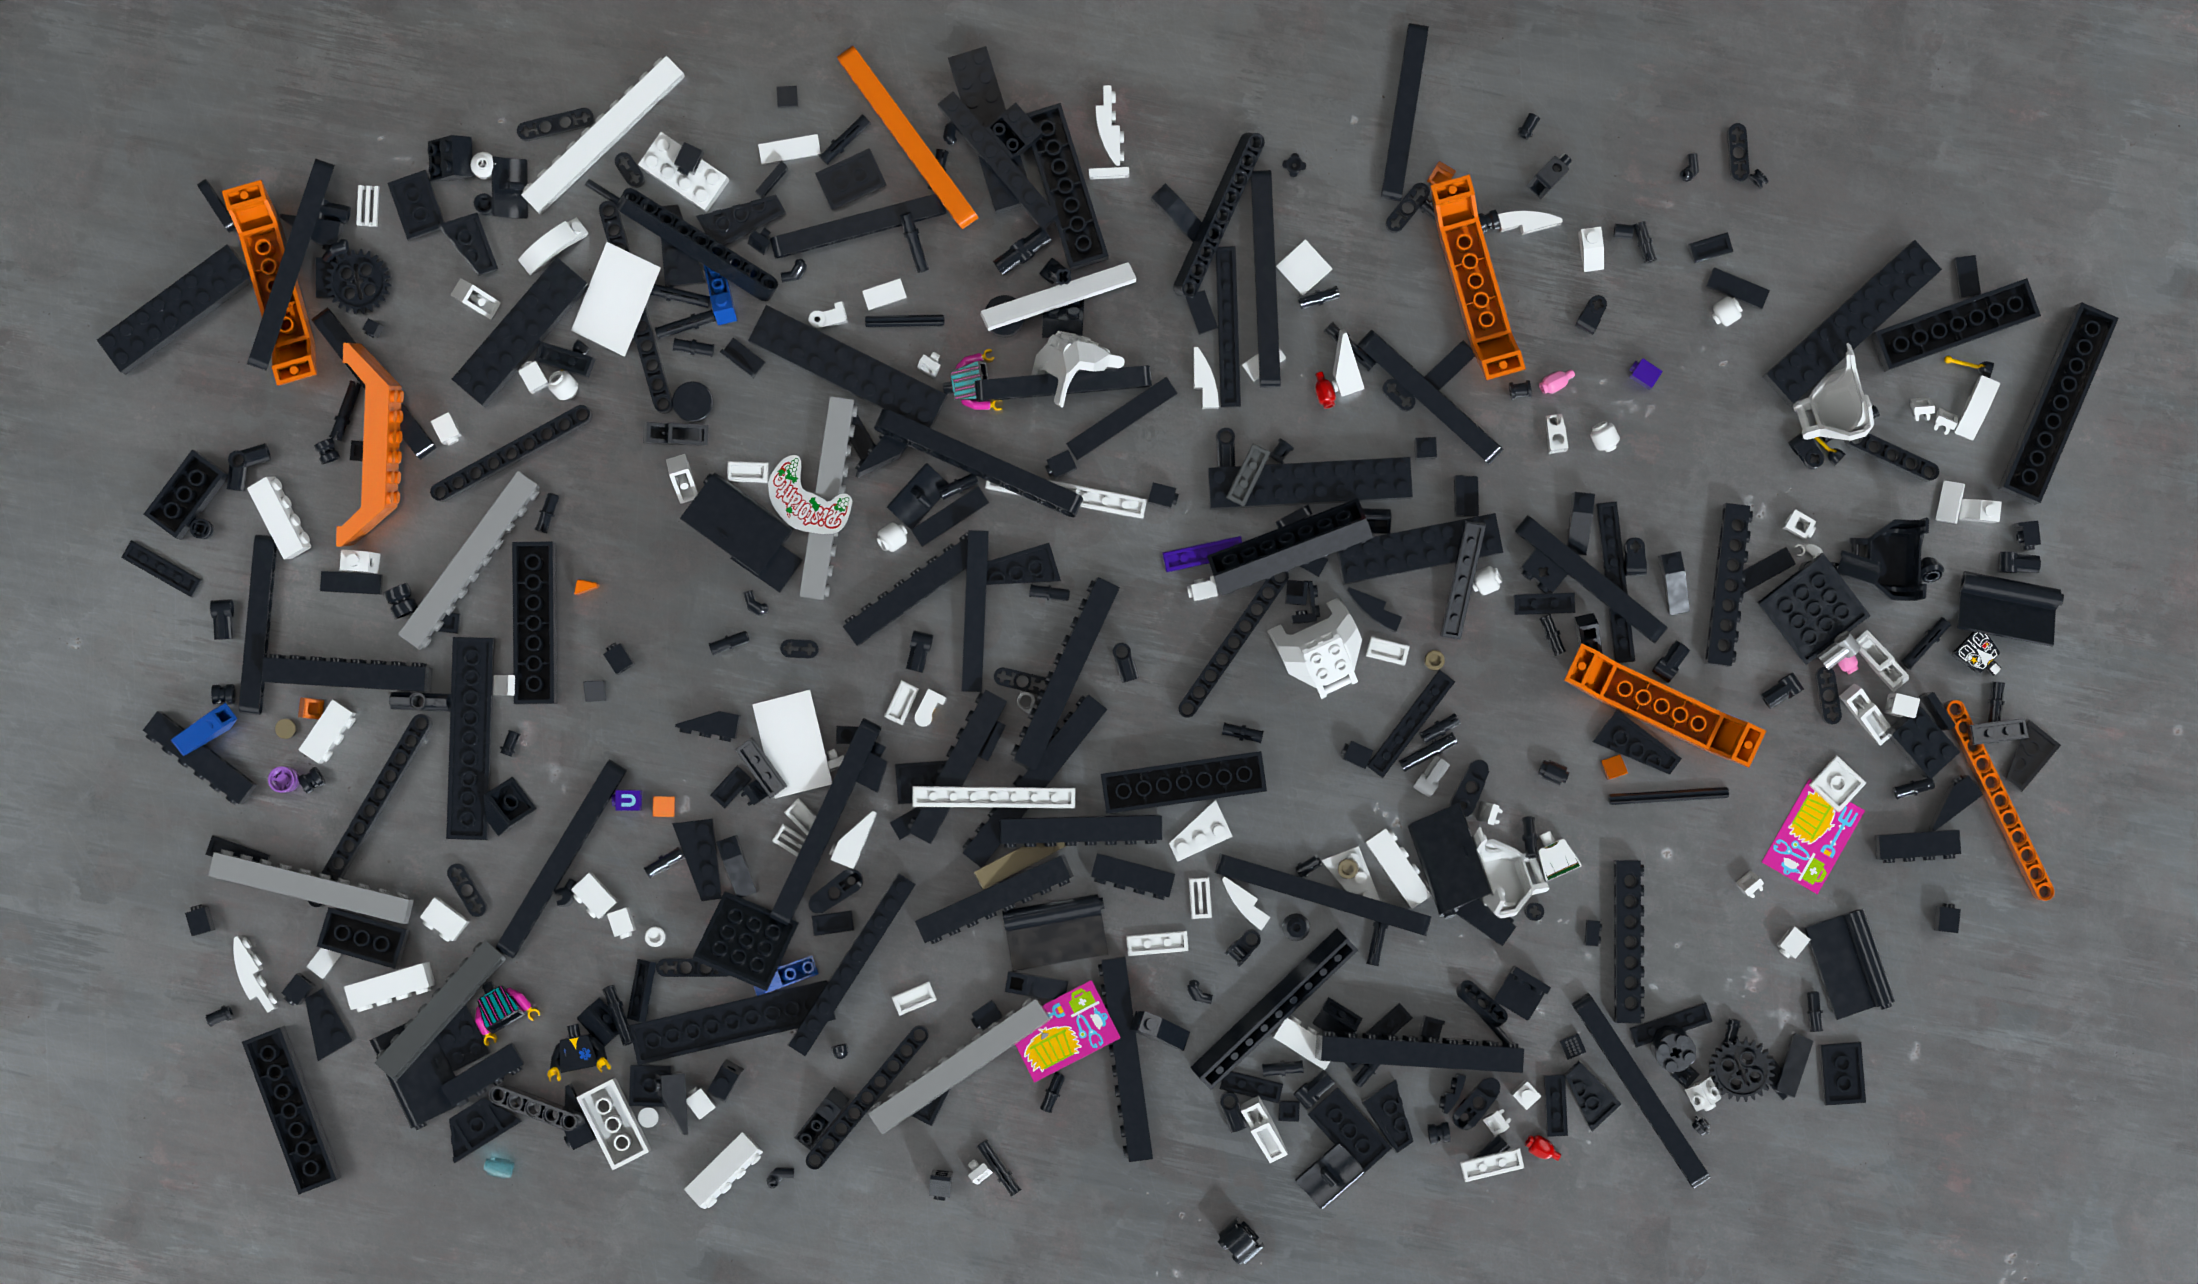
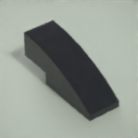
(675, 434)
(1374, 609)

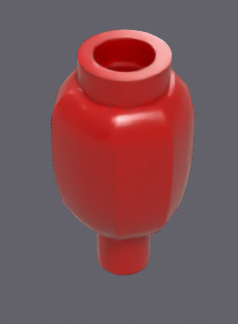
(1324, 391)
(1541, 1147)

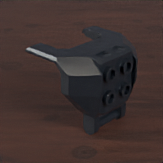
(1899, 552)

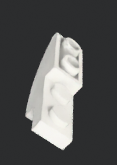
(1109, 134)
(247, 968)

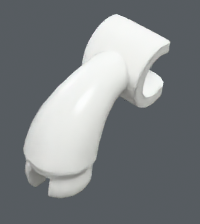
(1811, 548)

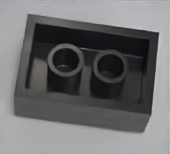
(1922, 743)

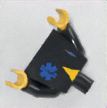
(577, 1053)

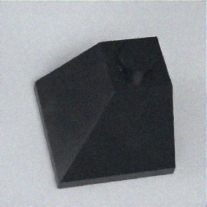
(506, 806)

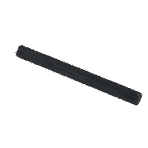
(1668, 796)

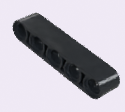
(1900, 460)
(545, 1111)

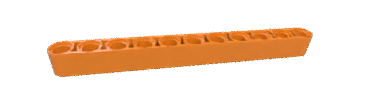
(907, 137)
(2006, 807)

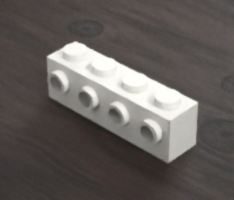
(279, 517)
(1398, 868)
(723, 1171)

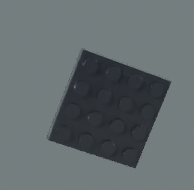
(1813, 608)
(744, 941)

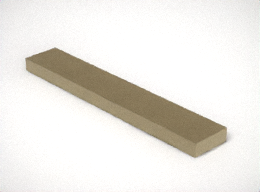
(1013, 863)

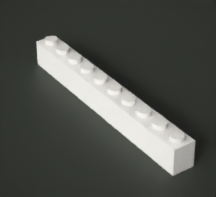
(602, 135)

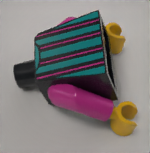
(962, 381)
(499, 1009)

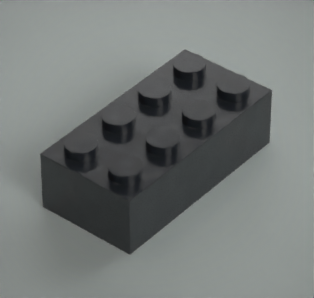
(186, 494)
(363, 938)

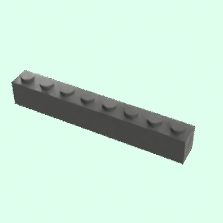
(440, 1010)

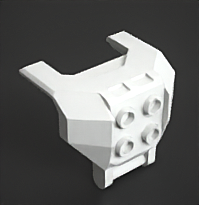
(1067, 354)
(1837, 405)
(1322, 651)
(1507, 876)

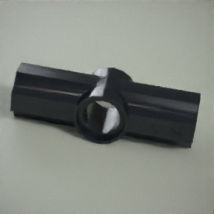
(1022, 251)
(410, 700)

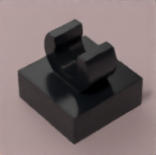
(760, 240)
(754, 792)
(1685, 1077)

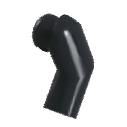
(949, 134)
(1692, 169)
(796, 272)
(754, 606)

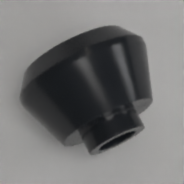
(1931, 570)
(1290, 930)

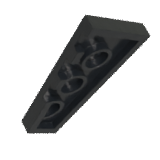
(1632, 741)

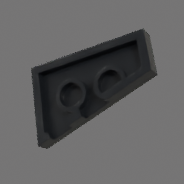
(471, 242)
(2031, 756)
(326, 1025)

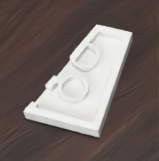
(1201, 833)
(1362, 882)

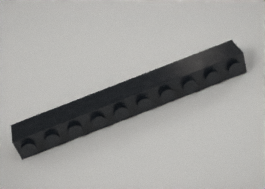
(1065, 674)
(1057, 752)
(851, 964)
(1274, 1009)
(1127, 1060)

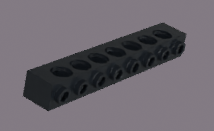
(1714, 655)
(1621, 951)

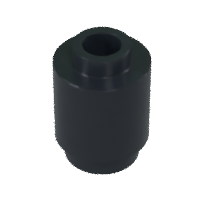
(1553, 772)

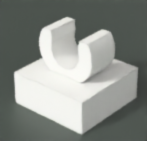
(929, 365)
(1922, 406)
(1946, 419)
(835, 760)
(1488, 812)
(1750, 883)
(1496, 1122)
(979, 1172)

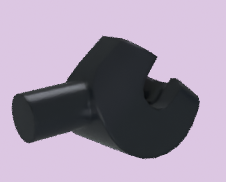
(567, 898)

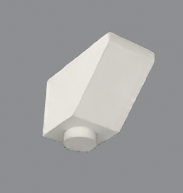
(1591, 249)
(475, 298)
(682, 478)
(1980, 510)

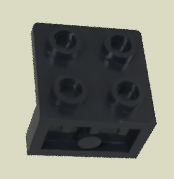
(1521, 993)

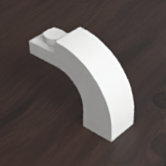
(551, 244)

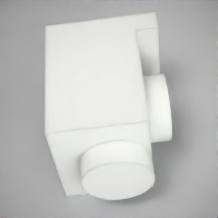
(1808, 524)
(1202, 589)

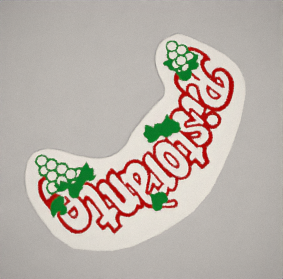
(801, 508)

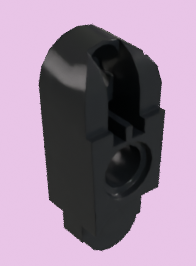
(1477, 773)
(822, 901)
(1488, 1090)

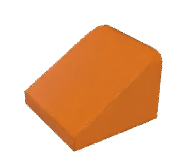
(1441, 173)
(584, 586)
(310, 708)
(1614, 767)
(663, 806)

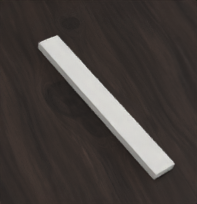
(1058, 296)
(1098, 499)
(993, 797)

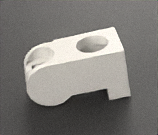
(830, 318)
(1556, 434)
(929, 703)

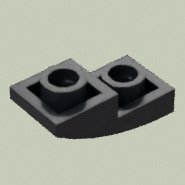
(1449, 1099)

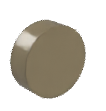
(1434, 660)
(285, 728)
(1348, 868)

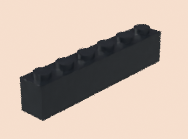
(203, 760)

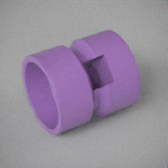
(283, 779)

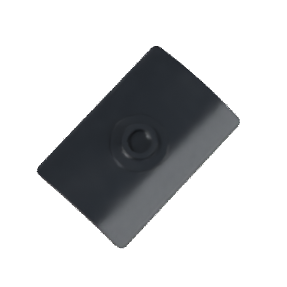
(508, 182)
(917, 496)
(1330, 1175)

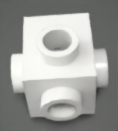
(1703, 1094)

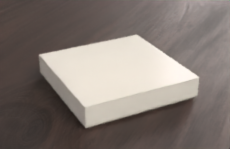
(1304, 267)
(1837, 783)

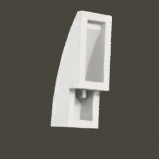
(1527, 221)
(1205, 380)
(1976, 407)
(1881, 661)
(1866, 713)
(1245, 903)
(1263, 1129)

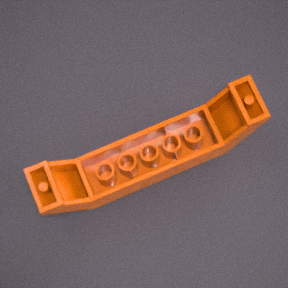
(263, 249)
(1474, 278)
(380, 445)
(1664, 707)

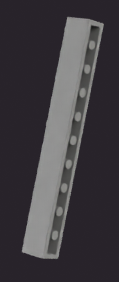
(829, 485)
(469, 560)
(311, 887)
(959, 1066)

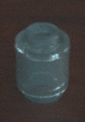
(499, 1167)

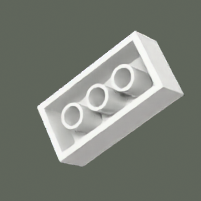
(698, 189)
(385, 987)
(614, 1123)

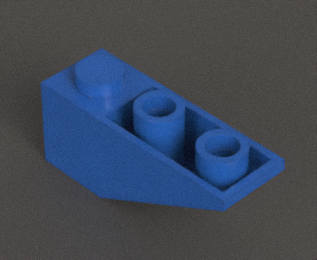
(720, 297)
(205, 729)
(791, 973)

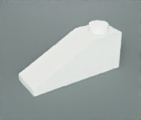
(1345, 370)
(850, 846)

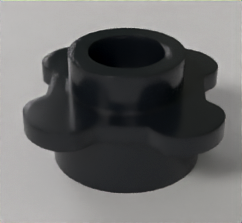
(1287, 164)
(1701, 1125)

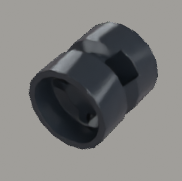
(401, 601)

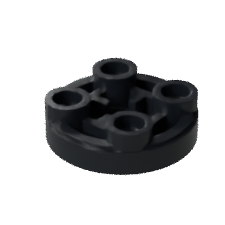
(692, 401)

